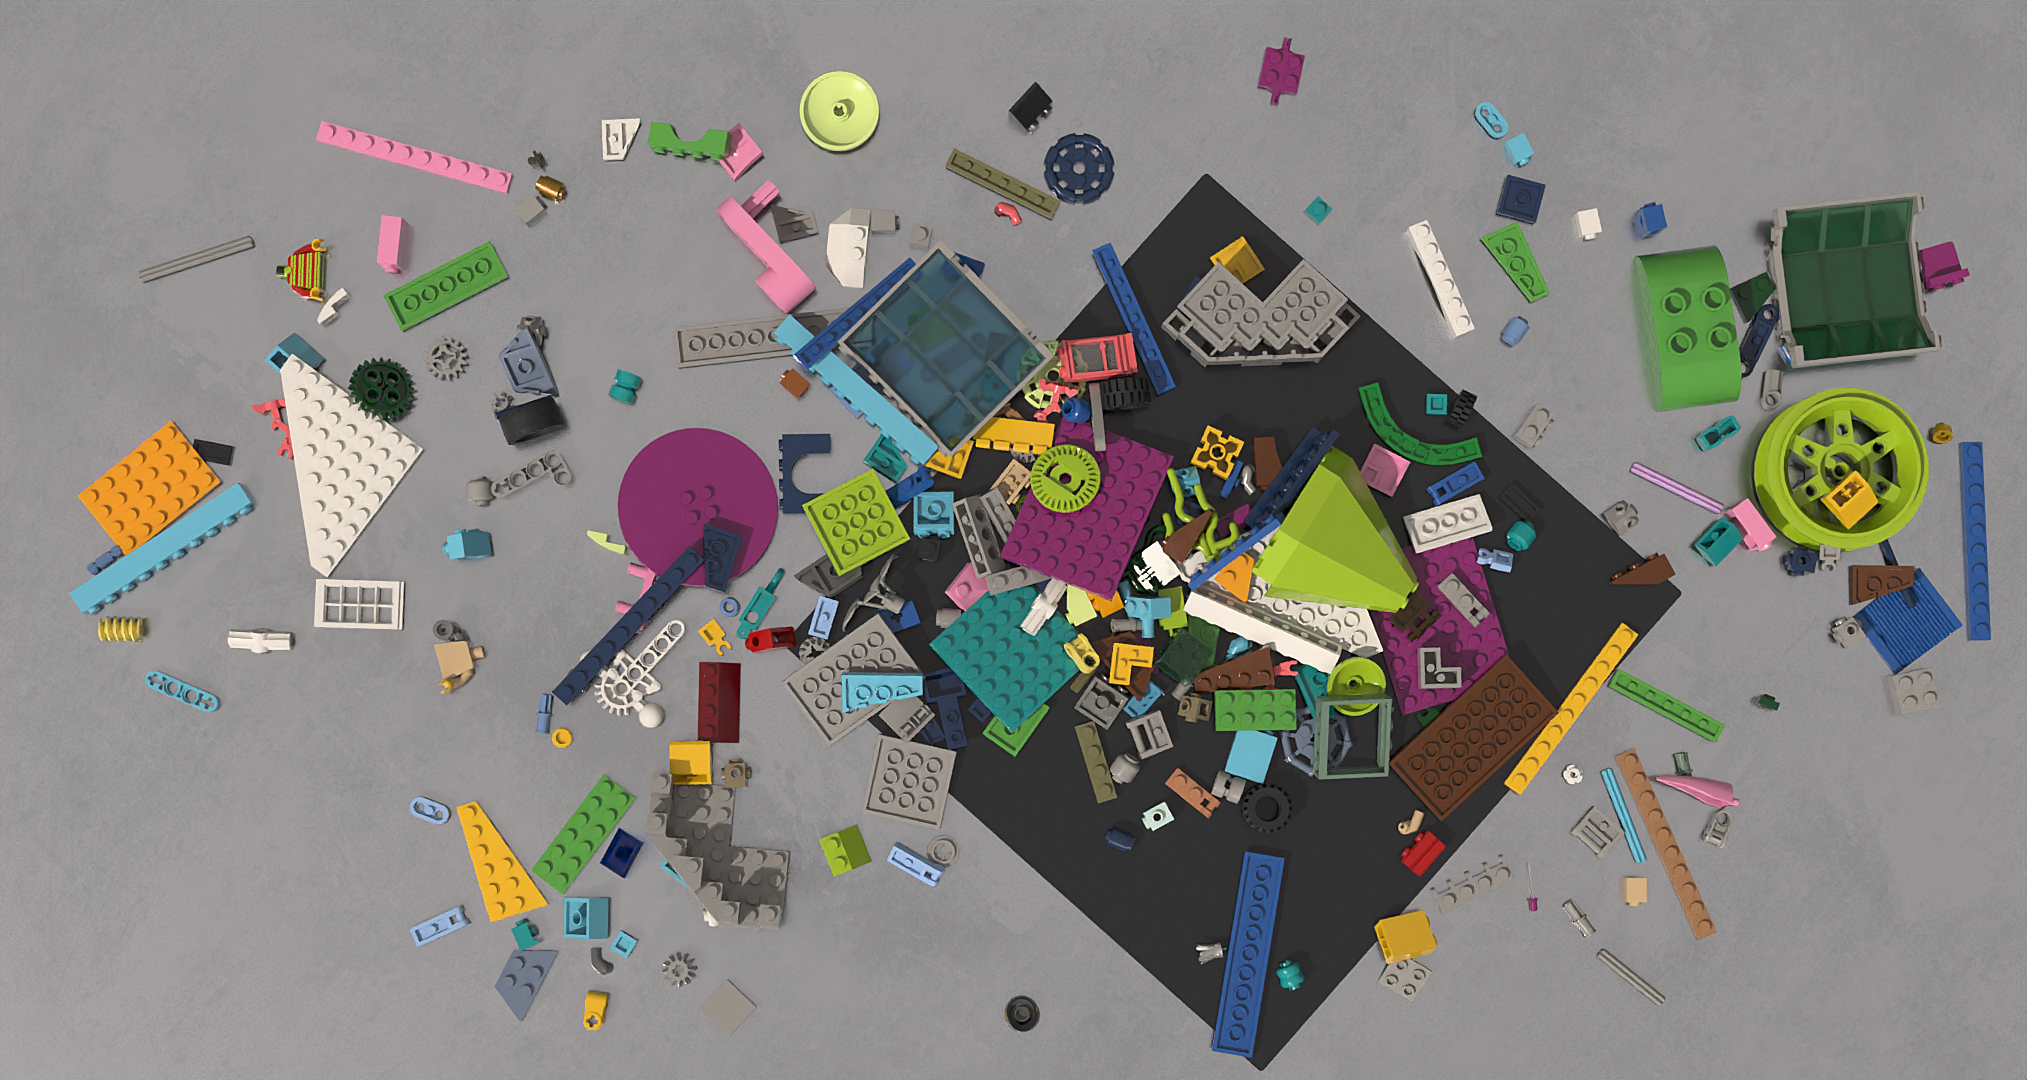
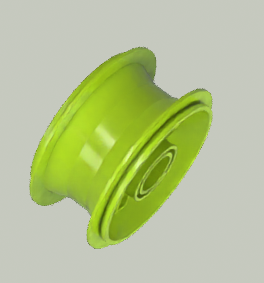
(1838, 406)

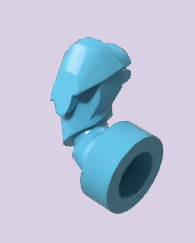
(1237, 646)

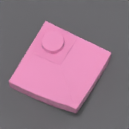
(742, 153)
(1384, 470)
(966, 588)

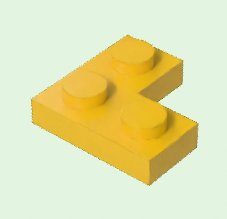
(1125, 657)

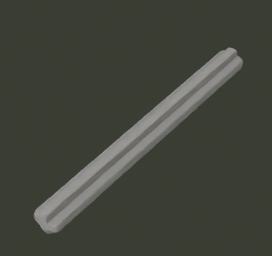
(196, 258)

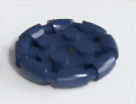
(1085, 157)

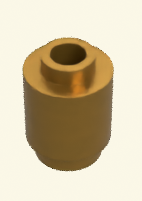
(550, 188)

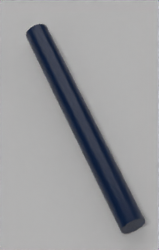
(1893, 562)

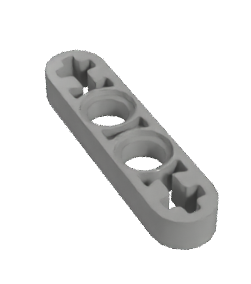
(1097, 417)

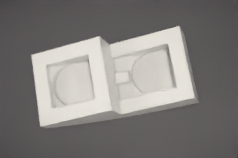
(329, 311)

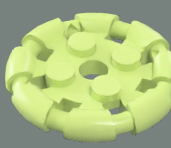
(1036, 397)

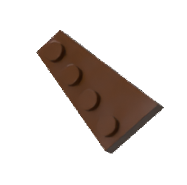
(1245, 671)

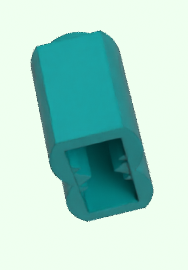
(1720, 431)

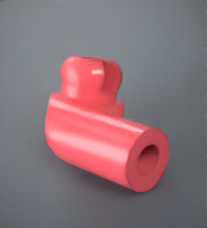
(1008, 209)

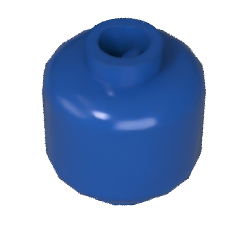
(1076, 410)

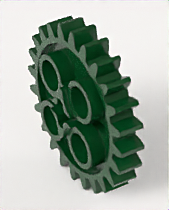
(362, 387)

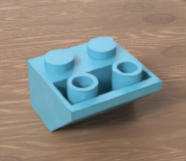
(296, 346)

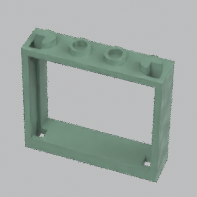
(1385, 725)

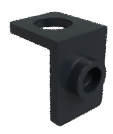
(1164, 681)

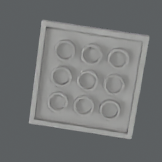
(909, 781)

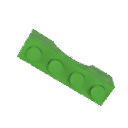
(713, 144)

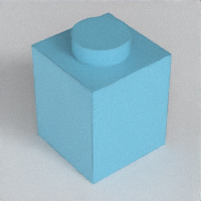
(1519, 150)

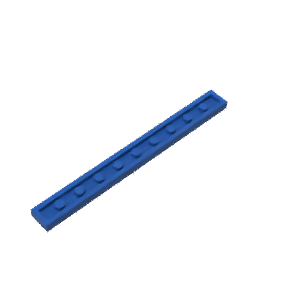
(1975, 541)

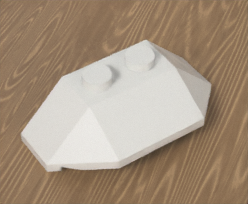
(848, 247)

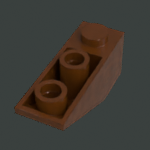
(1650, 573)

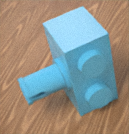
(467, 545)
(1147, 609)

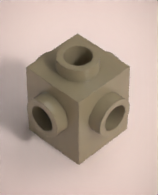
(1191, 707)
(741, 779)

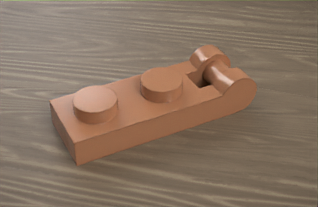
(1192, 792)

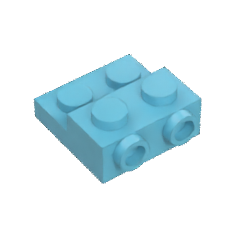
(934, 514)

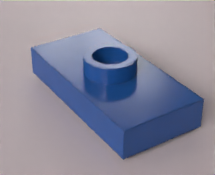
(1232, 480)

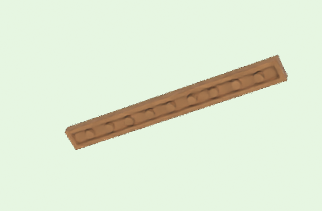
(1665, 844)

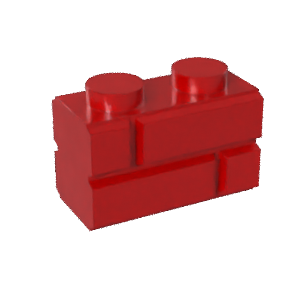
(1422, 853)

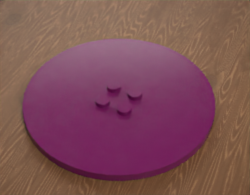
(693, 481)

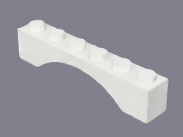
(1441, 278)

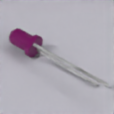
(1533, 901)

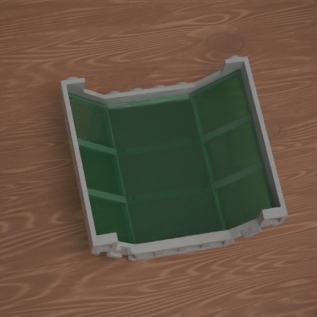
(1850, 280)

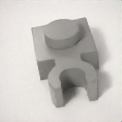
(1829, 556)

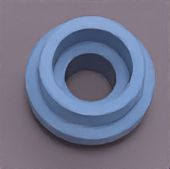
(723, 604)

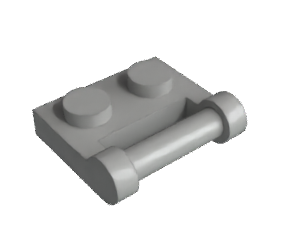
(1155, 731)
(1602, 827)

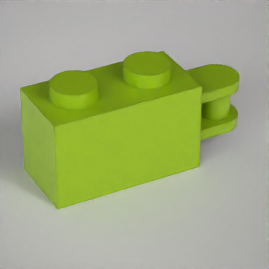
(1178, 616)

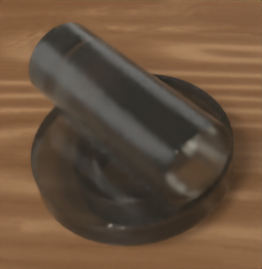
(538, 159)

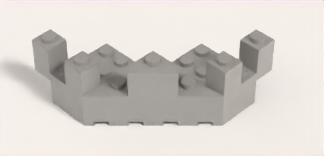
(1239, 328)
(693, 835)

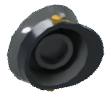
(1022, 1014)

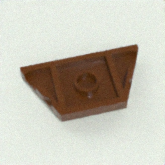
(1139, 675)

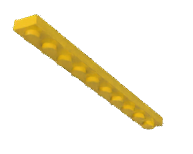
(1570, 708)

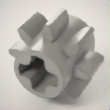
(501, 397)

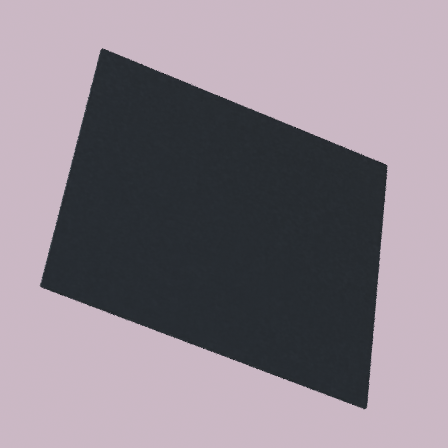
(1343, 832)

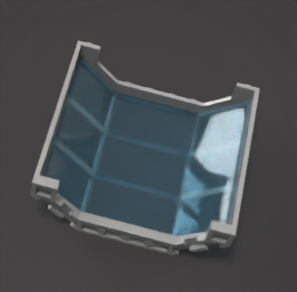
(945, 348)

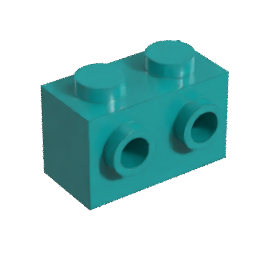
(1719, 541)

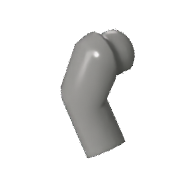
(1246, 476)

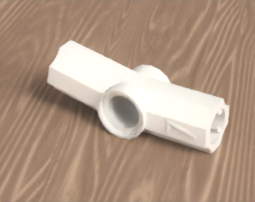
(1043, 606)
(259, 640)

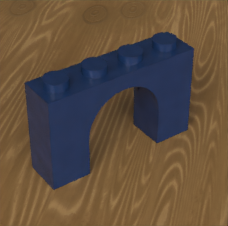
(793, 449)

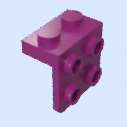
(1941, 266)

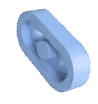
(429, 811)

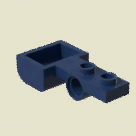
(944, 688)

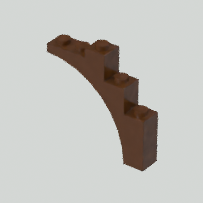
(1268, 465)

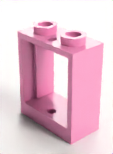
(1750, 525)

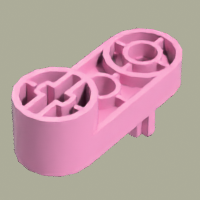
(783, 278)

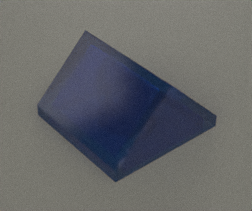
(622, 853)

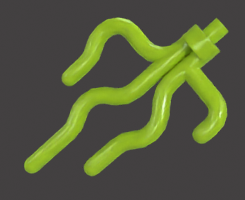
(1206, 544)

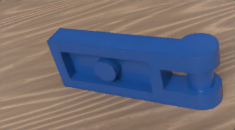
(1456, 483)
(910, 486)

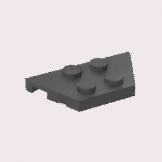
(824, 578)

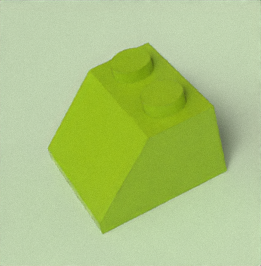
(845, 850)

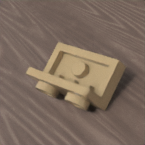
(1012, 481)

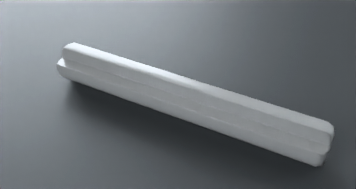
(1631, 977)

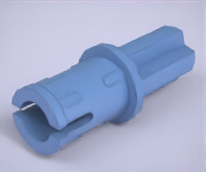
(544, 714)

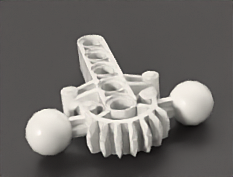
(650, 714)

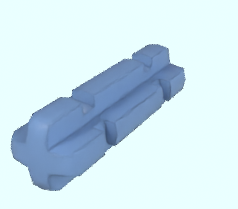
(104, 560)

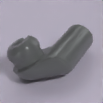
(598, 964)

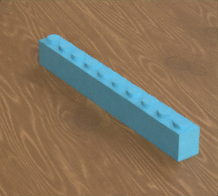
(861, 395)
(162, 548)

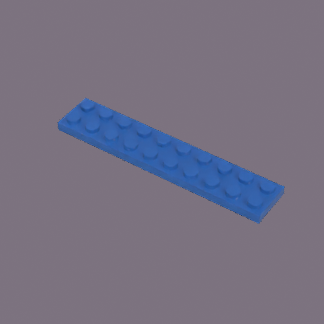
(1248, 954)

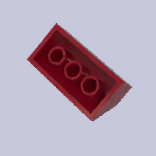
(719, 702)

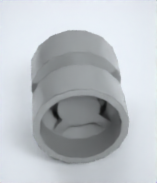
(1235, 788)

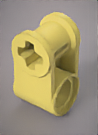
(1082, 652)

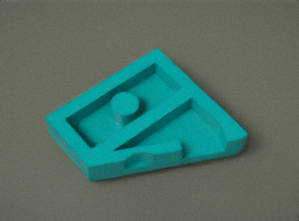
(886, 459)

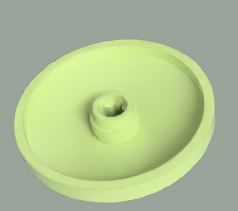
(839, 111)

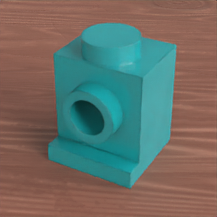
(525, 934)

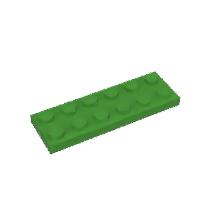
(445, 286)
(583, 834)

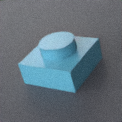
(623, 944)

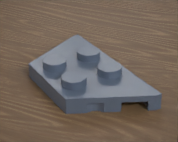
(526, 365)
(523, 978)

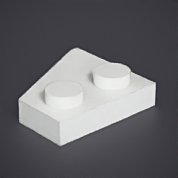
(617, 137)

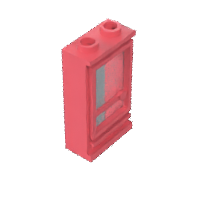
(1097, 358)

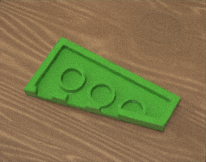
(1515, 256)

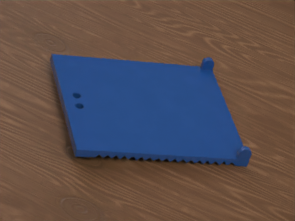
(1906, 633)

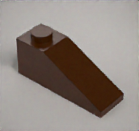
(1183, 541)

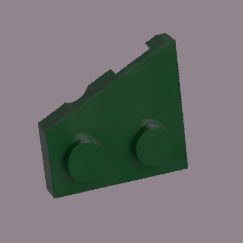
(1752, 295)

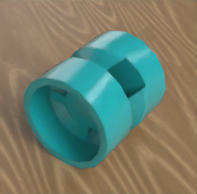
(624, 386)

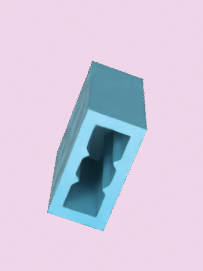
(1251, 754)

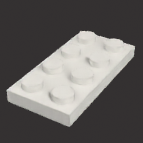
(1447, 523)

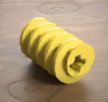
(120, 629)

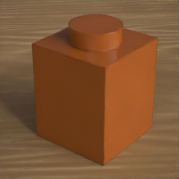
(794, 383)

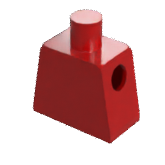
(763, 639)

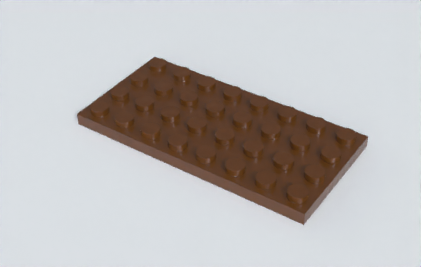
(1473, 737)

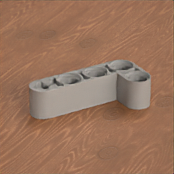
(529, 478)

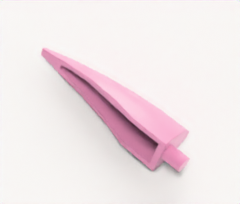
(1707, 790)

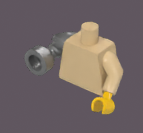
(455, 657)

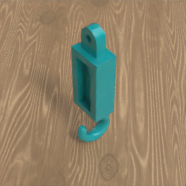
(761, 604)

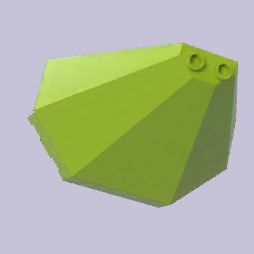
(1337, 545)

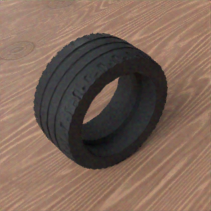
(531, 421)

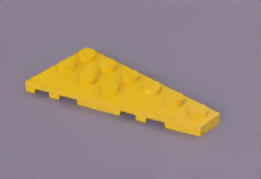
(501, 876)

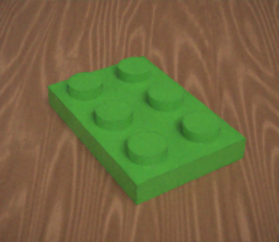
(1014, 741)

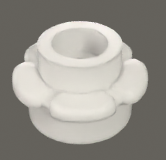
(1568, 774)

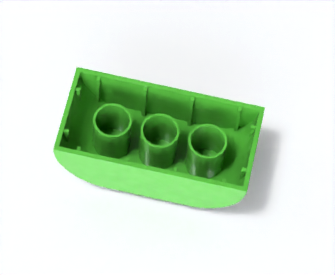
(1690, 328)

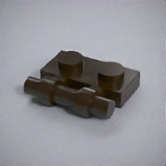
(1405, 617)

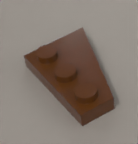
(1880, 580)

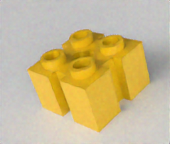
(1228, 448)

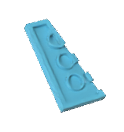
(870, 688)

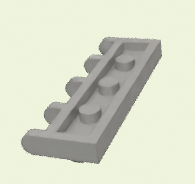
(1474, 886)

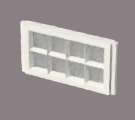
(359, 604)

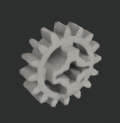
(444, 349)

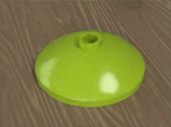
(1368, 680)

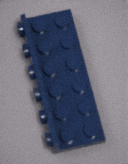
(1291, 476)

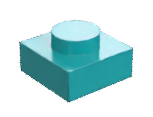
(1318, 210)
(1436, 404)

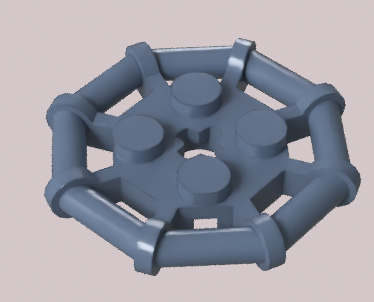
(1306, 747)

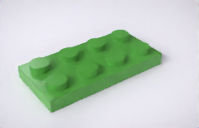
(1255, 710)

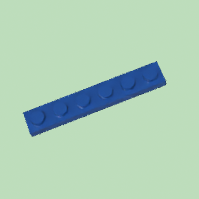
(1241, 545)

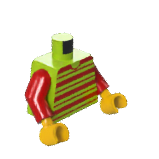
(305, 270)

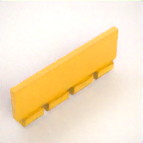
(1017, 432)

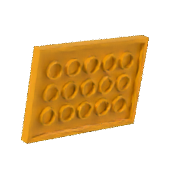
(149, 488)

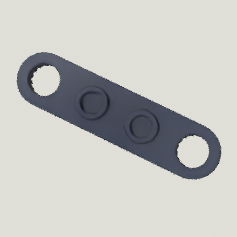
(1757, 337)

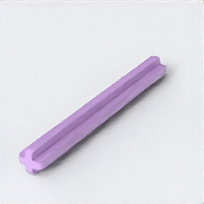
(1677, 487)

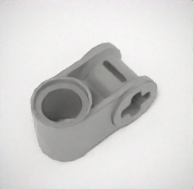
(1717, 829)

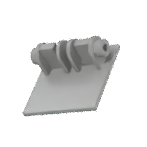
(907, 716)
(1405, 978)

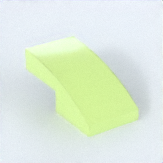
(602, 539)

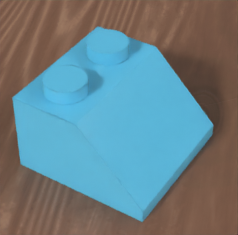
(585, 918)

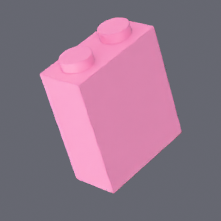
(392, 243)

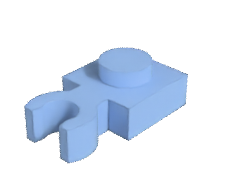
(1498, 559)

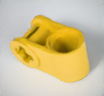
(595, 1006)

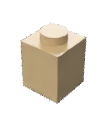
(1634, 890)

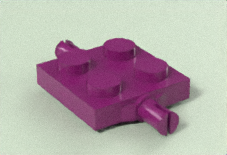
(1281, 70)

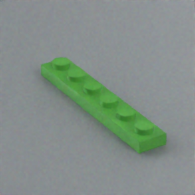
(1666, 705)

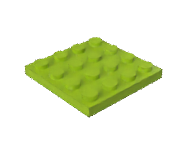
(856, 522)

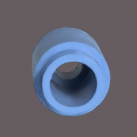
(1515, 330)

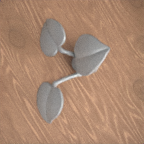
(890, 600)

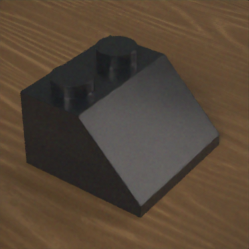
(1030, 108)

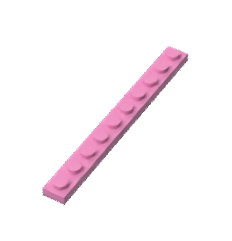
(414, 157)

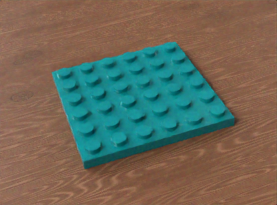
(1002, 661)

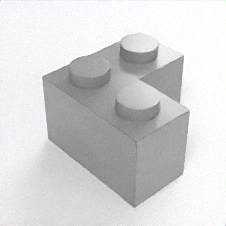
(1430, 671)

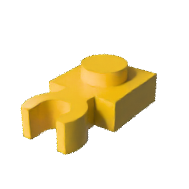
(713, 635)

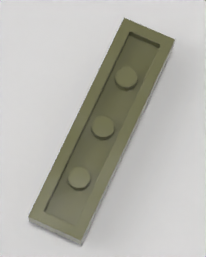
(1095, 762)

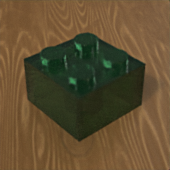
(1183, 657)

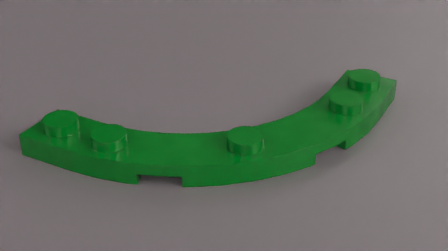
(1405, 444)

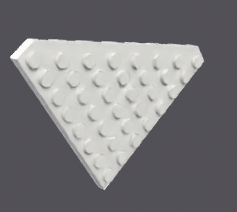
(341, 461)
(1339, 624)

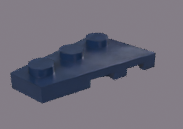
(719, 556)

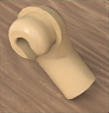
(1411, 825)

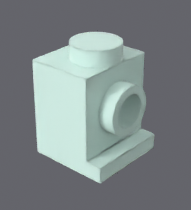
(1164, 812)

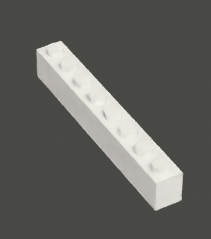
(1263, 628)

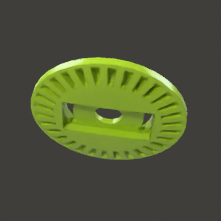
(1060, 496)

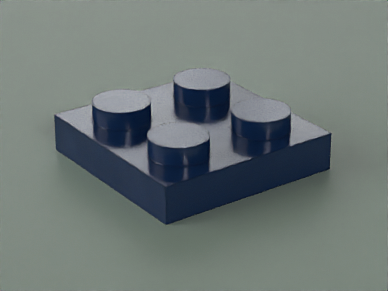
(1521, 199)

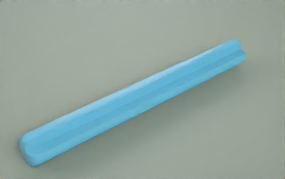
(1624, 815)

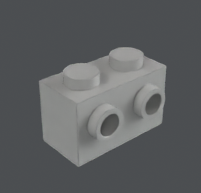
(1534, 424)

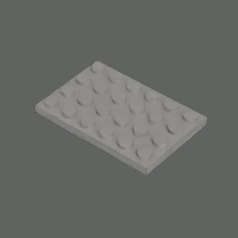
(819, 682)

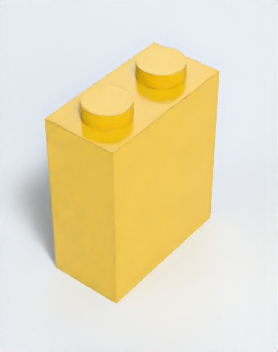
(1405, 936)

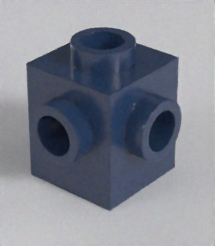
(1807, 564)

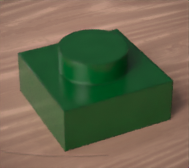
(1767, 702)

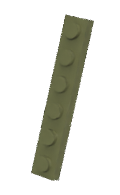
(1002, 183)

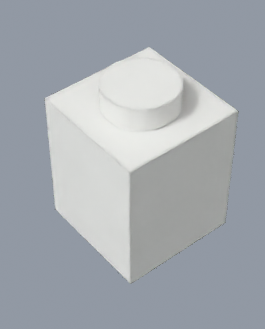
(1588, 224)

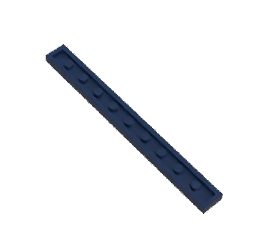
(628, 625)

